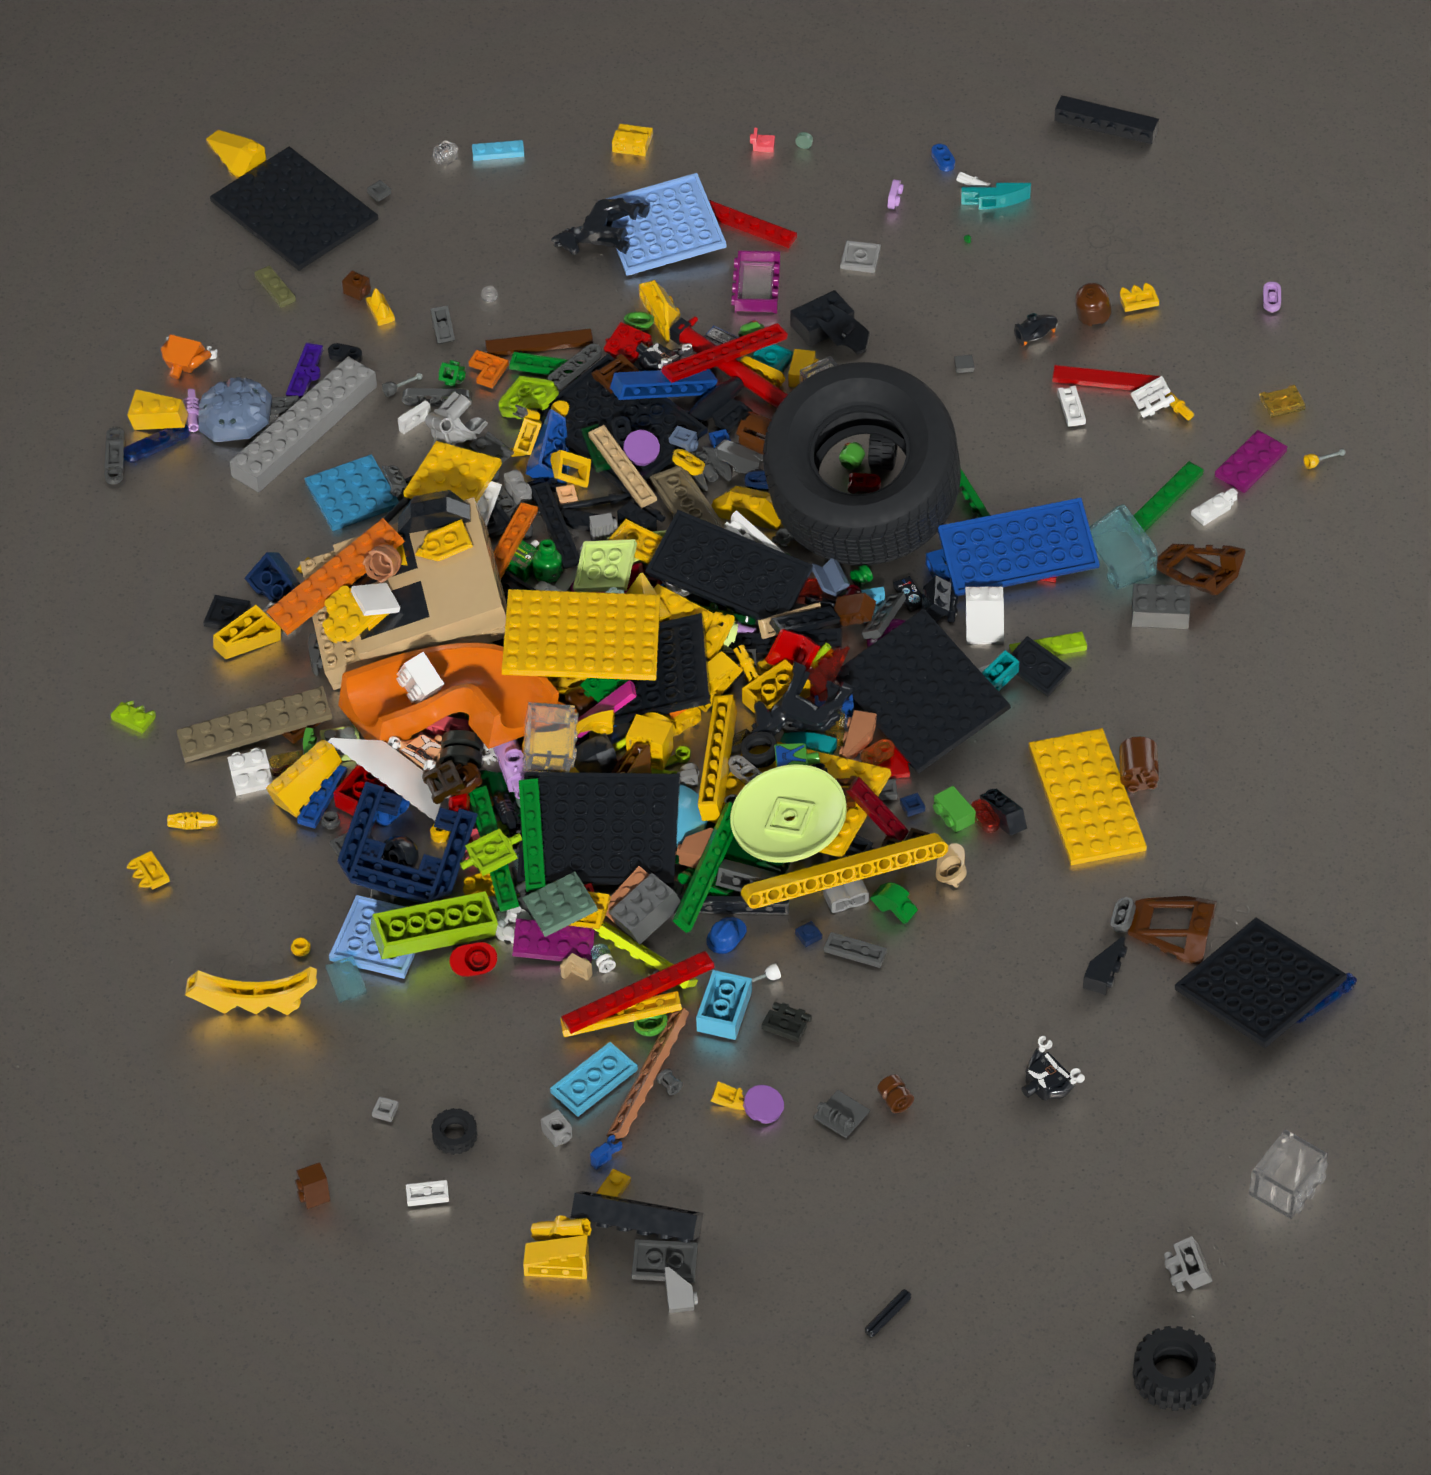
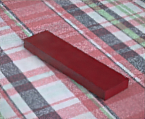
(876, 809)

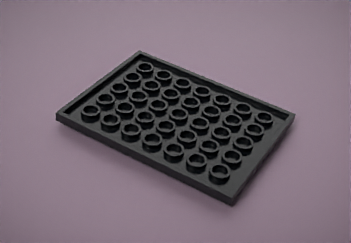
(294, 208)
(593, 404)
(922, 690)
(607, 825)

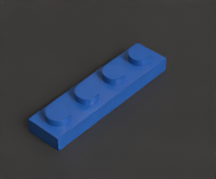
(314, 810)

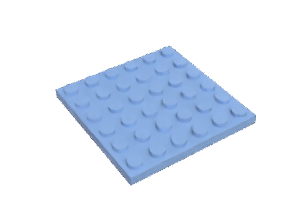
(675, 229)

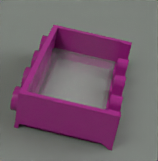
(756, 281)

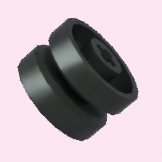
(461, 748)

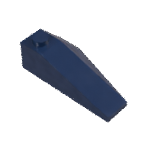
(272, 577)

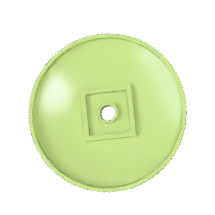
(782, 792)

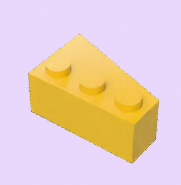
(156, 411)
(557, 1258)

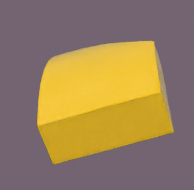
(728, 1096)

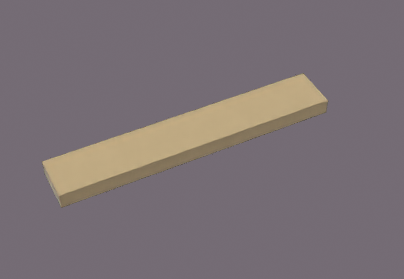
(622, 466)

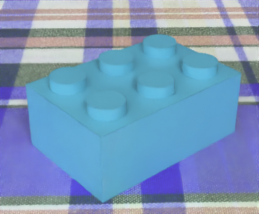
(724, 1004)

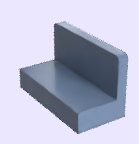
(831, 577)

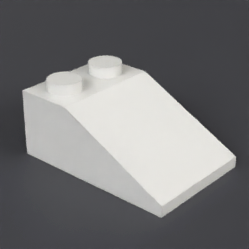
(984, 615)

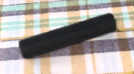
(887, 1313)

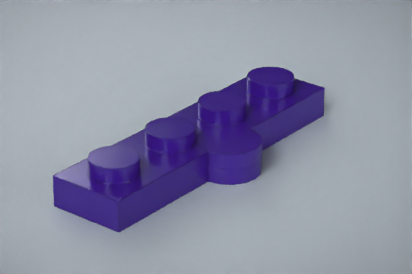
(306, 370)

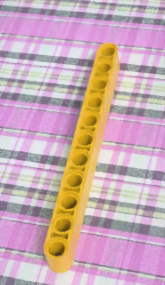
(910, 851)

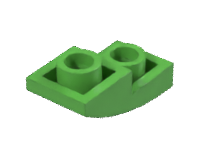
(309, 739)

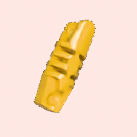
(191, 820)

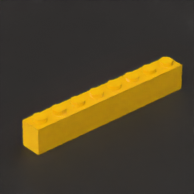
(717, 757)

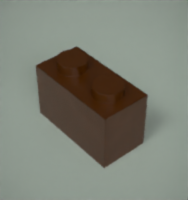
(854, 609)
(312, 1186)

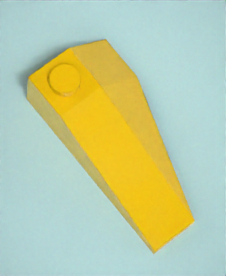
(237, 152)

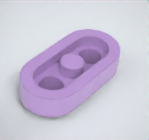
(894, 198)
(1272, 296)

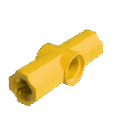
(560, 1228)

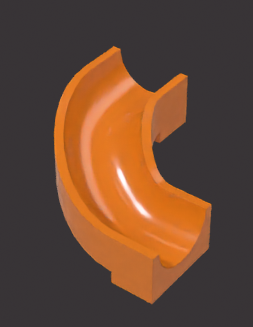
(471, 685)

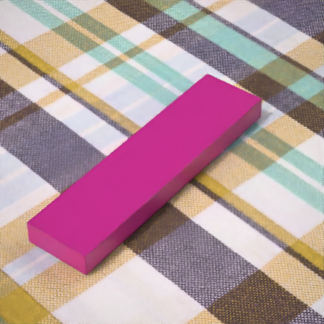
(612, 702)

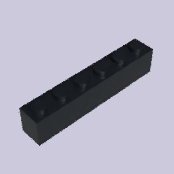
(1106, 119)

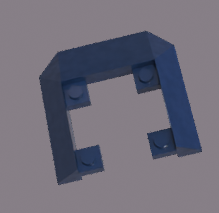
(363, 859)

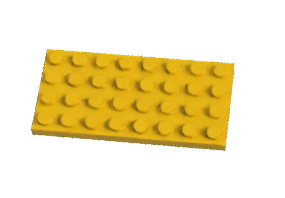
(1087, 796)

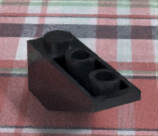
(1010, 813)
(1101, 969)

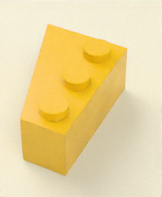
(246, 633)
(722, 673)

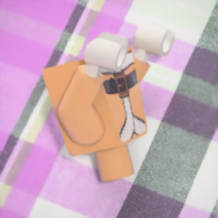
(420, 750)

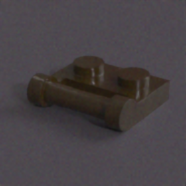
(449, 779)

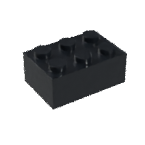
(804, 317)

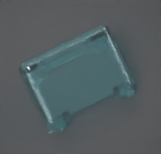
(1124, 547)

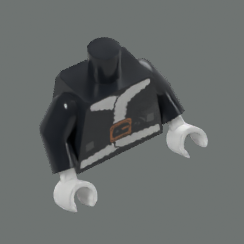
(657, 355)
(1047, 1076)

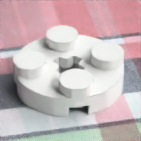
(510, 916)

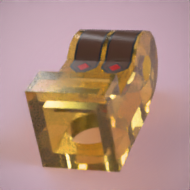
(282, 761)

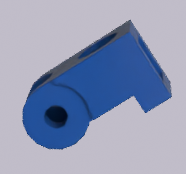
(936, 564)

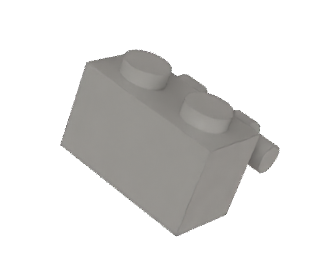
(1192, 1263)

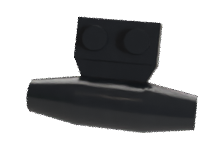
(721, 406)

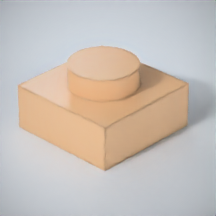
(566, 494)

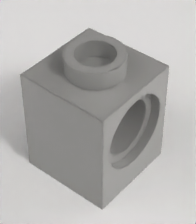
(556, 1121)

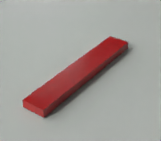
(1100, 378)

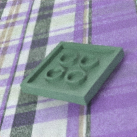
(560, 904)

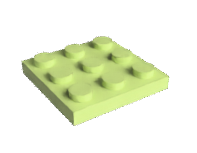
(604, 565)

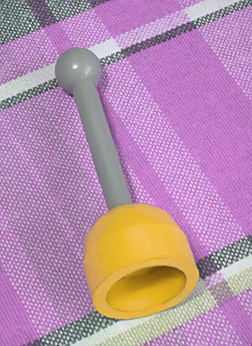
(1312, 460)

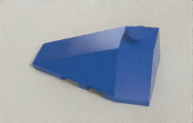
(549, 441)

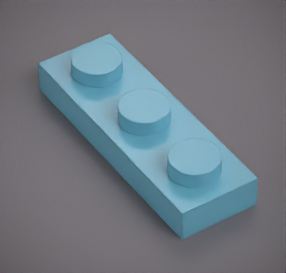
(498, 150)

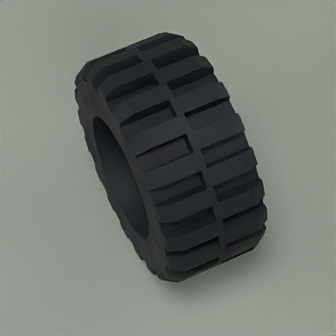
(1168, 1391)

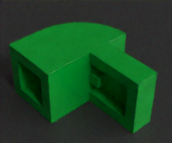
(894, 898)

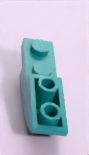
(996, 197)

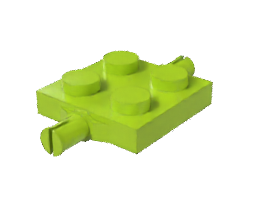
(491, 852)

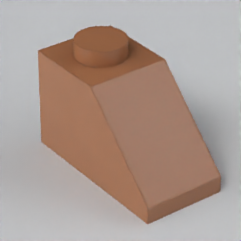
(693, 848)

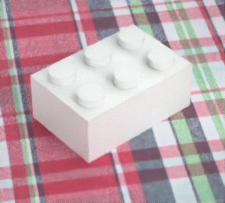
(419, 679)

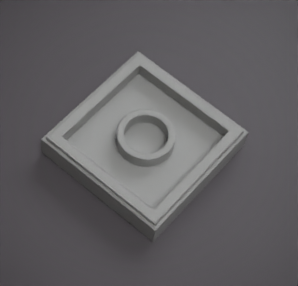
(860, 256)

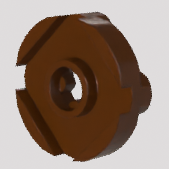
(471, 778)

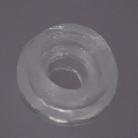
(489, 294)

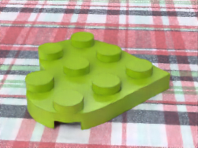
(527, 393)

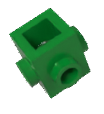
(446, 373)

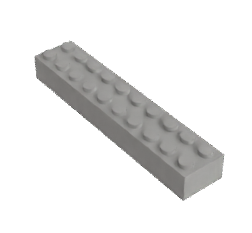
(303, 424)

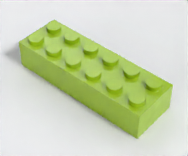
(433, 925)

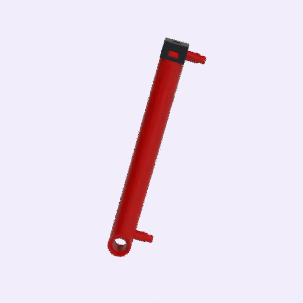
(683, 333)

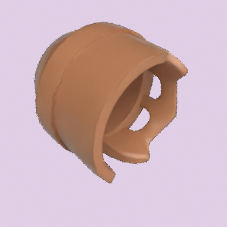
(383, 561)

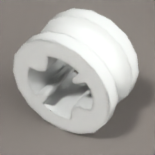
(605, 963)

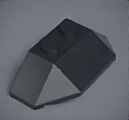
(433, 512)

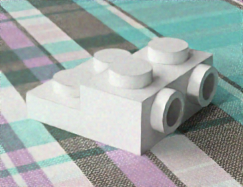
(250, 771)

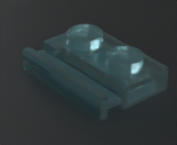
(346, 979)

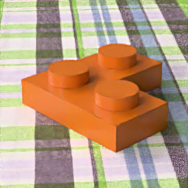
(491, 367)

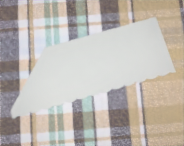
(392, 770)

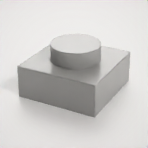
(689, 778)
(385, 1109)

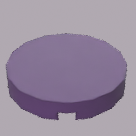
(641, 447)
(763, 1104)

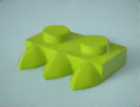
(133, 717)

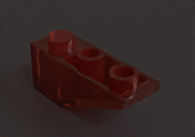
(826, 670)

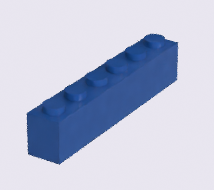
(655, 385)

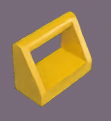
(572, 460)

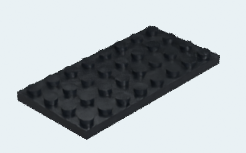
(728, 568)

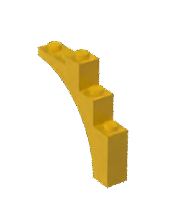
(252, 996)

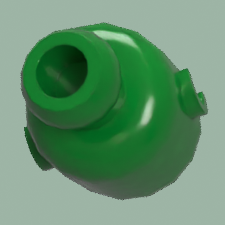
(547, 562)

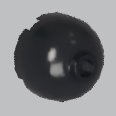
(401, 850)

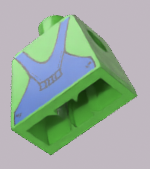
(794, 754)

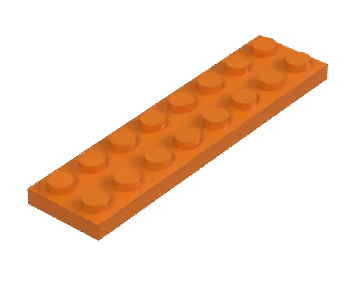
(338, 572)

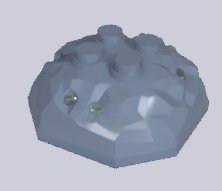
(234, 410)

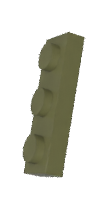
(275, 286)

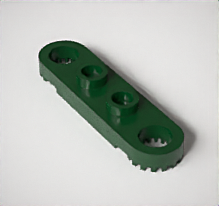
(713, 607)

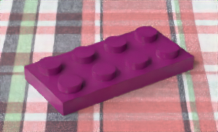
(1251, 461)
(531, 943)

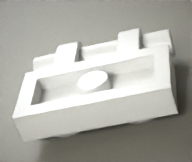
(1151, 392)

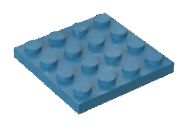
(351, 492)

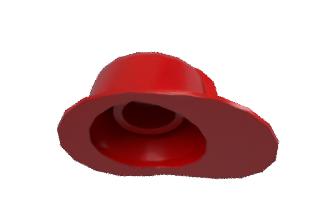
(473, 959)

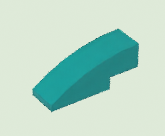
(813, 741)

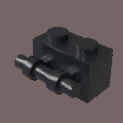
(644, 517)
(939, 599)

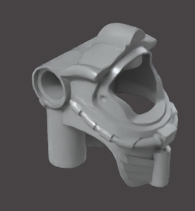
(446, 421)

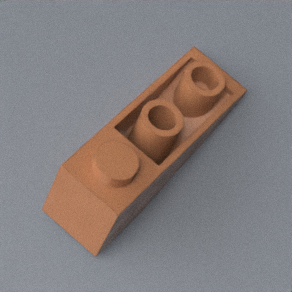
(860, 733)

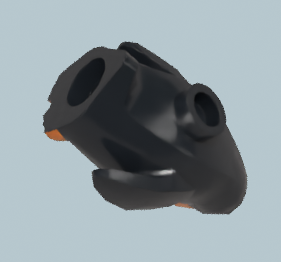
(1034, 328)

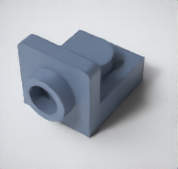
(684, 438)

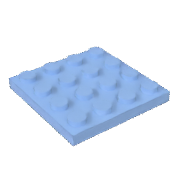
(358, 941)

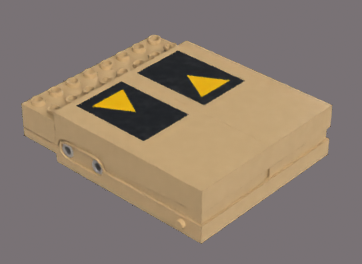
(437, 601)

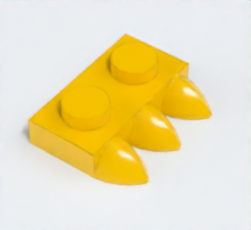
(1138, 299)
(148, 870)

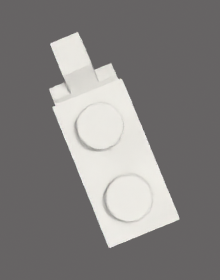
(1214, 507)

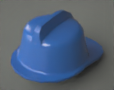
(726, 935)

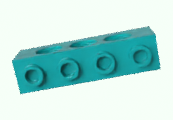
(1002, 670)

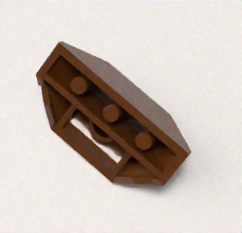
(635, 760)

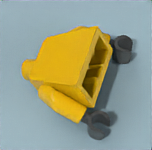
(527, 434)

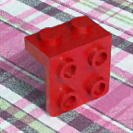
(626, 340)
(793, 648)

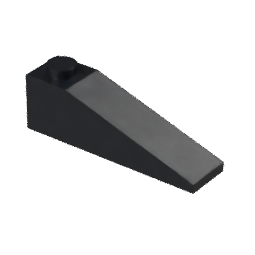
(596, 755)

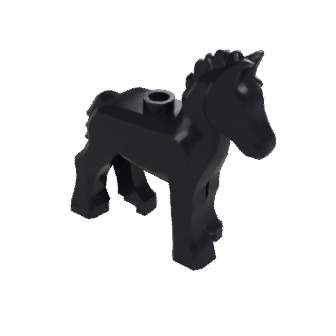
(598, 226)
(800, 710)

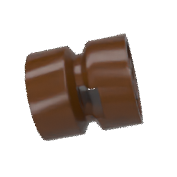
(894, 1092)

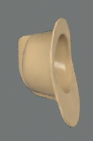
(952, 866)

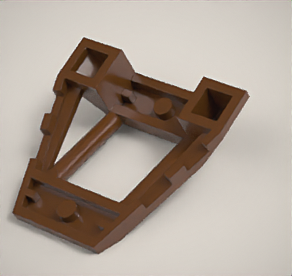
(1230, 559)
(1196, 935)

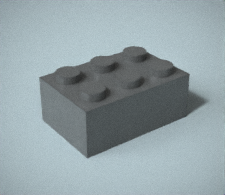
(1161, 606)
(645, 908)

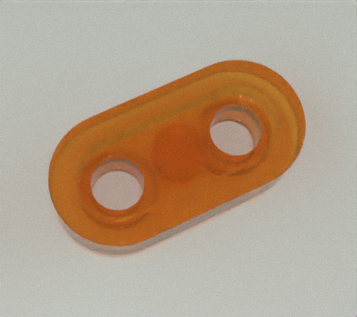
(874, 754)

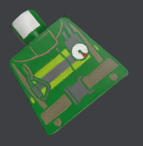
(522, 561)

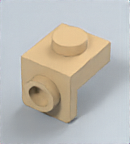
(577, 965)

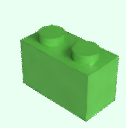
(954, 809)

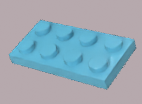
(593, 1079)

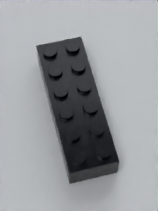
(637, 1215)

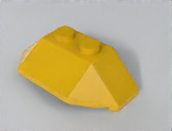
(659, 306)
(750, 503)

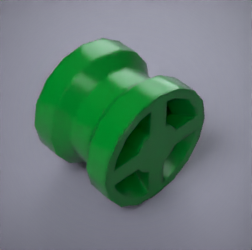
(861, 575)

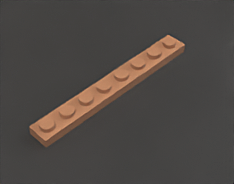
(647, 1074)

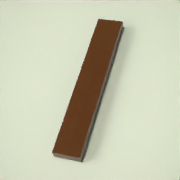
(539, 342)

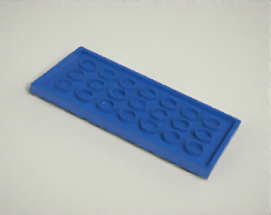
(1018, 546)

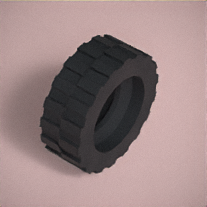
(457, 1145)

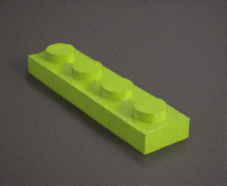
(1060, 644)

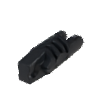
(506, 812)

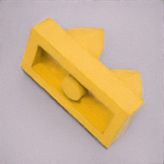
(379, 308)

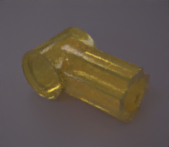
(838, 730)

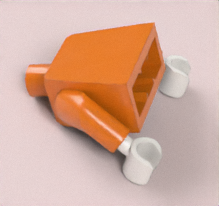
(184, 354)

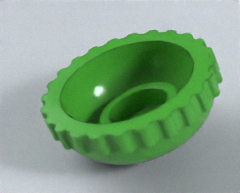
(639, 320)
(651, 1026)

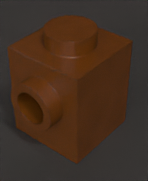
(356, 285)

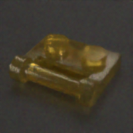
(1283, 401)

